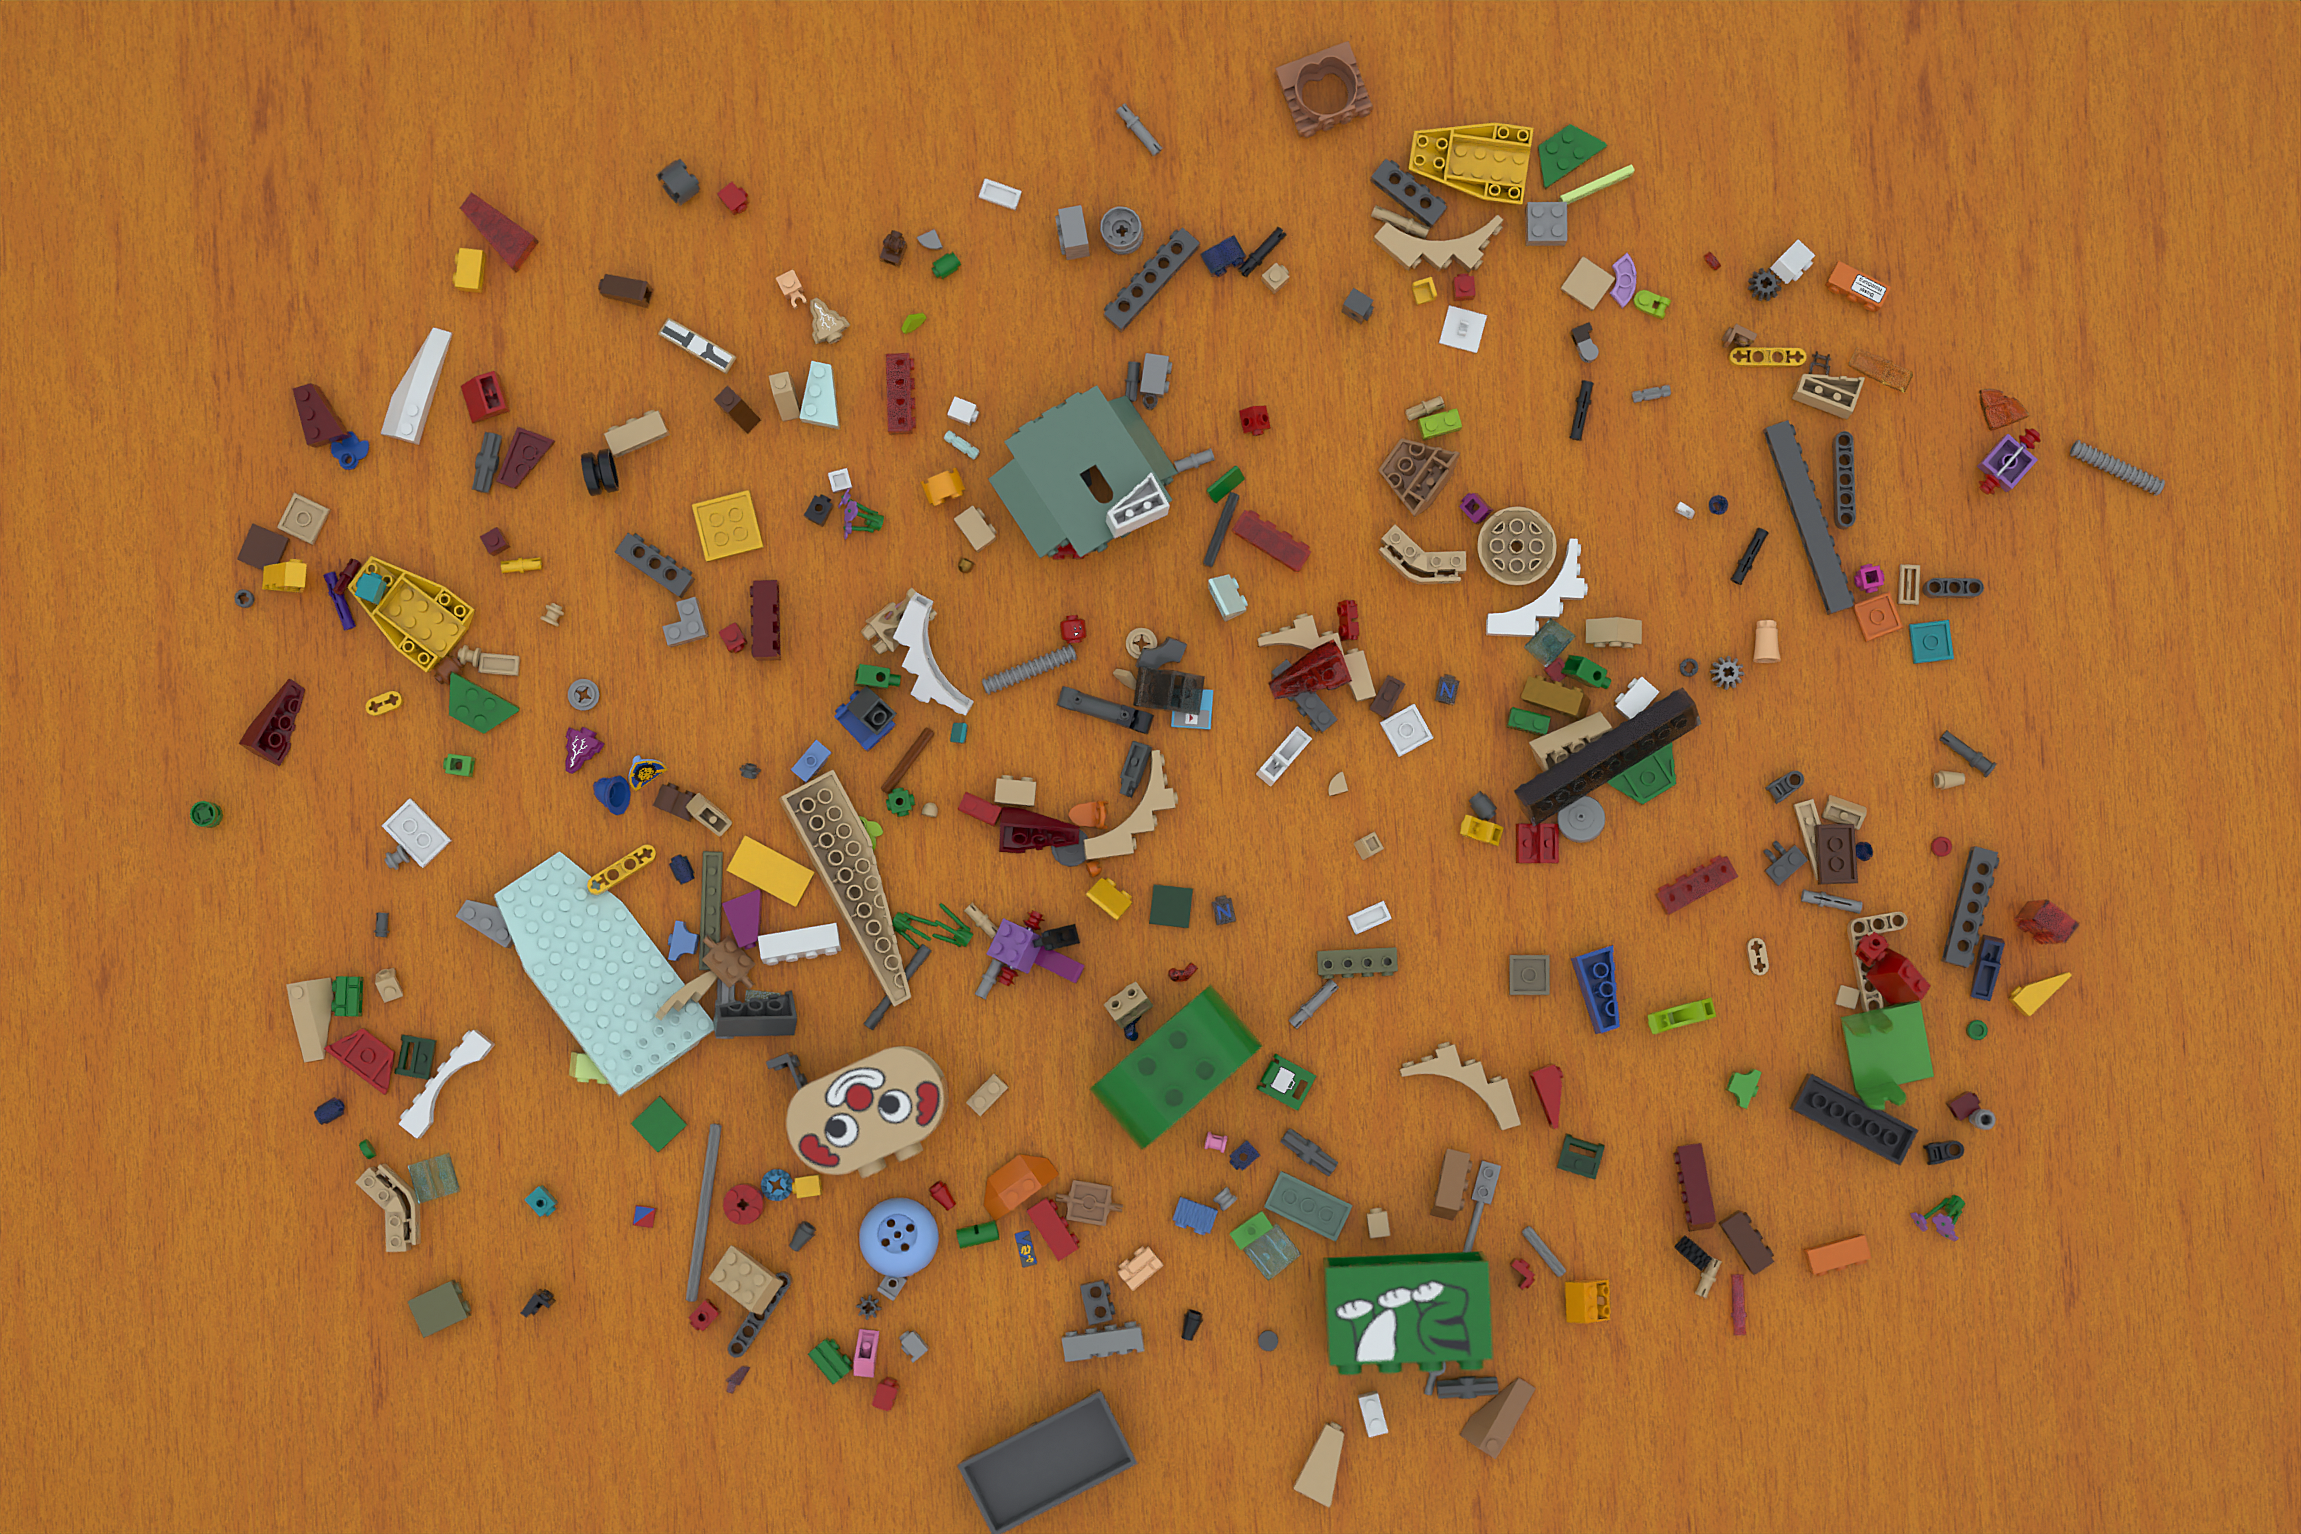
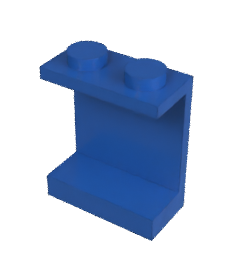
(859, 729)

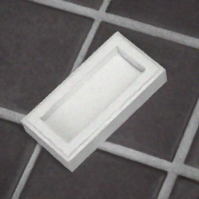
(1000, 194)
(1369, 917)

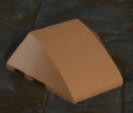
(1418, 473)

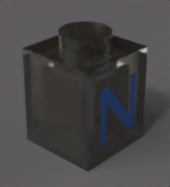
(1446, 690)
(1223, 910)

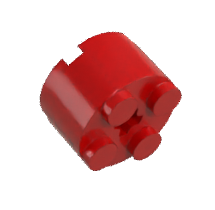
(750, 1194)

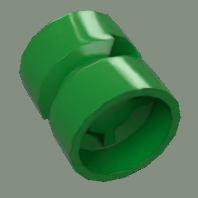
(206, 814)

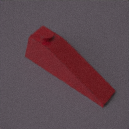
(272, 728)
(1029, 830)

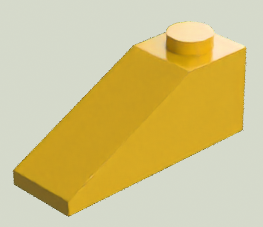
(2033, 995)

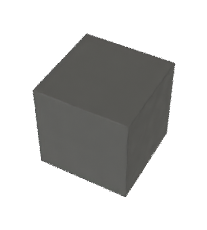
(871, 710)

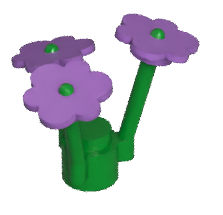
(872, 519)
(1944, 1223)

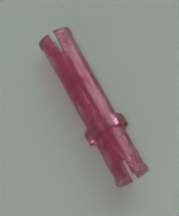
(1738, 1304)

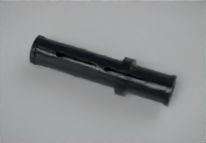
(1262, 251)
(1585, 391)
(1748, 557)

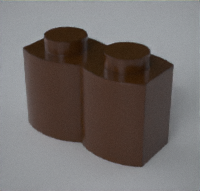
(674, 801)

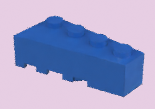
(1598, 987)

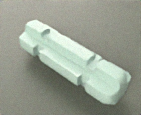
(961, 444)

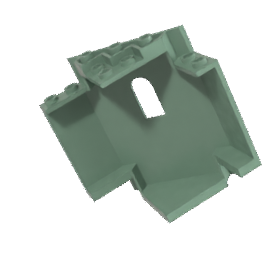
(1051, 452)

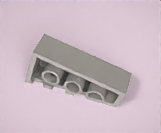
(1103, 1342)

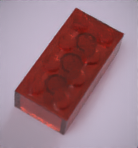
(2045, 922)

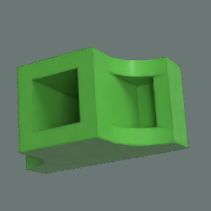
(1744, 1086)
(1251, 1230)

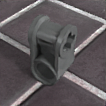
(1784, 786)

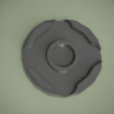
(1071, 855)

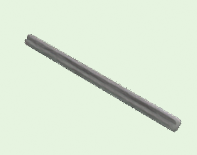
(703, 1212)

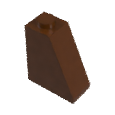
(626, 290)
(737, 409)

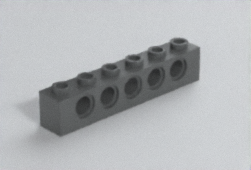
(1189, 246)
(1961, 914)

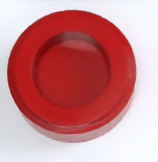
(1941, 846)

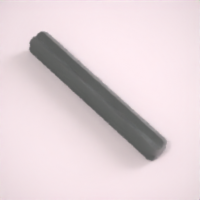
(1221, 529)

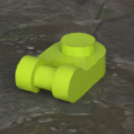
(1644, 300)

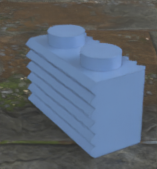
(1194, 1215)

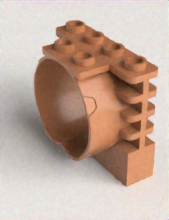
(1334, 60)

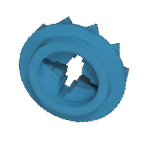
(767, 1187)

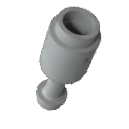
(1982, 1119)

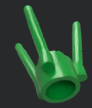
(902, 922)
(961, 935)

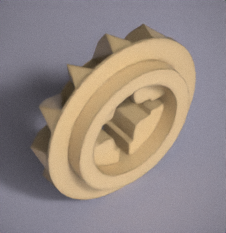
(1135, 636)

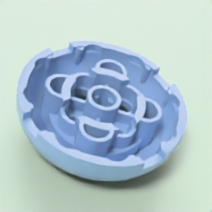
(891, 1259)

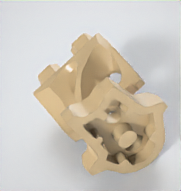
(886, 627)

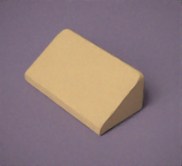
(1844, 812)

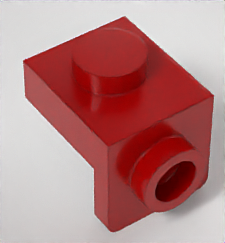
(1522, 1267)

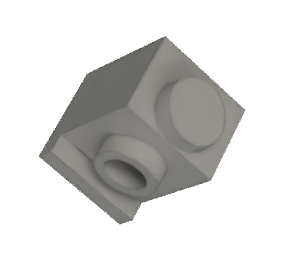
(891, 1292)
(913, 1344)

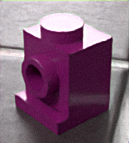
(1468, 507)

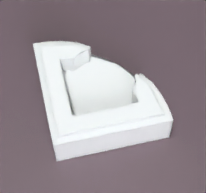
(1684, 510)

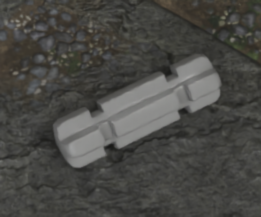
(1651, 393)

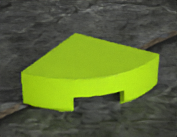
(913, 322)

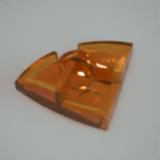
(1999, 409)

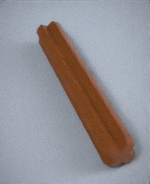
(907, 761)

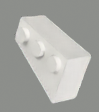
(1138, 508)

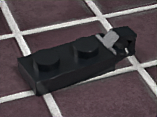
(1058, 938)

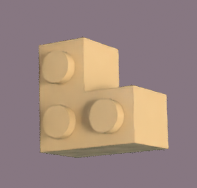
(1613, 631)

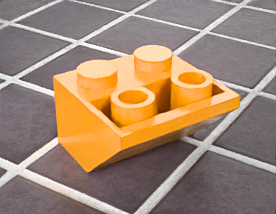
(1587, 1301)

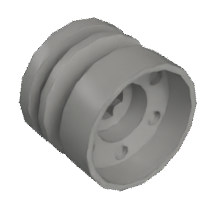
(1122, 219)

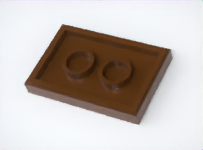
(1836, 854)

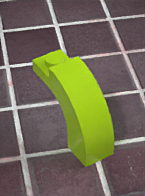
(1681, 1015)

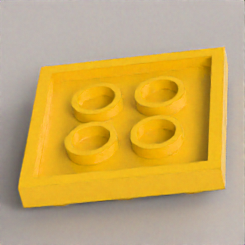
(727, 526)

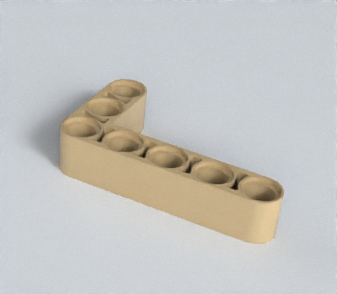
(1854, 938)

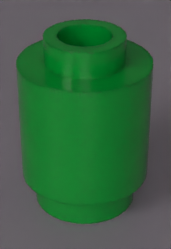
(945, 265)

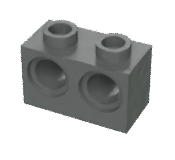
(1092, 1302)

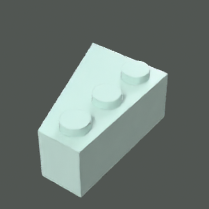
(819, 400)

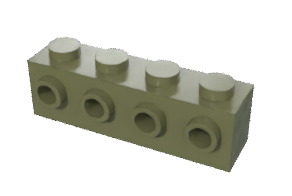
(1357, 961)

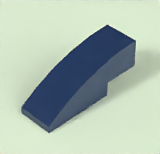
(1987, 967)

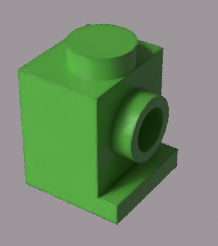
(467, 765)

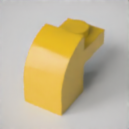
(1481, 830)

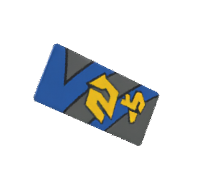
(1025, 1249)

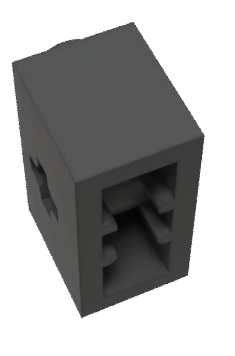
(1358, 306)

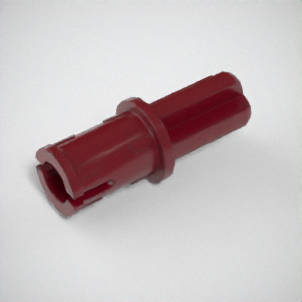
(346, 576)

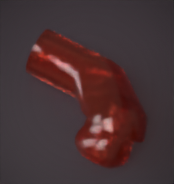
(1182, 975)

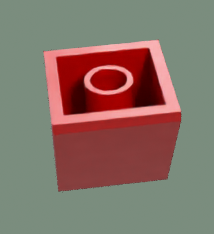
(1897, 979)

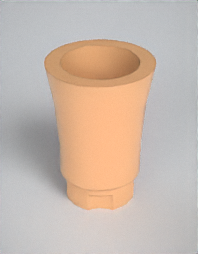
(1766, 642)

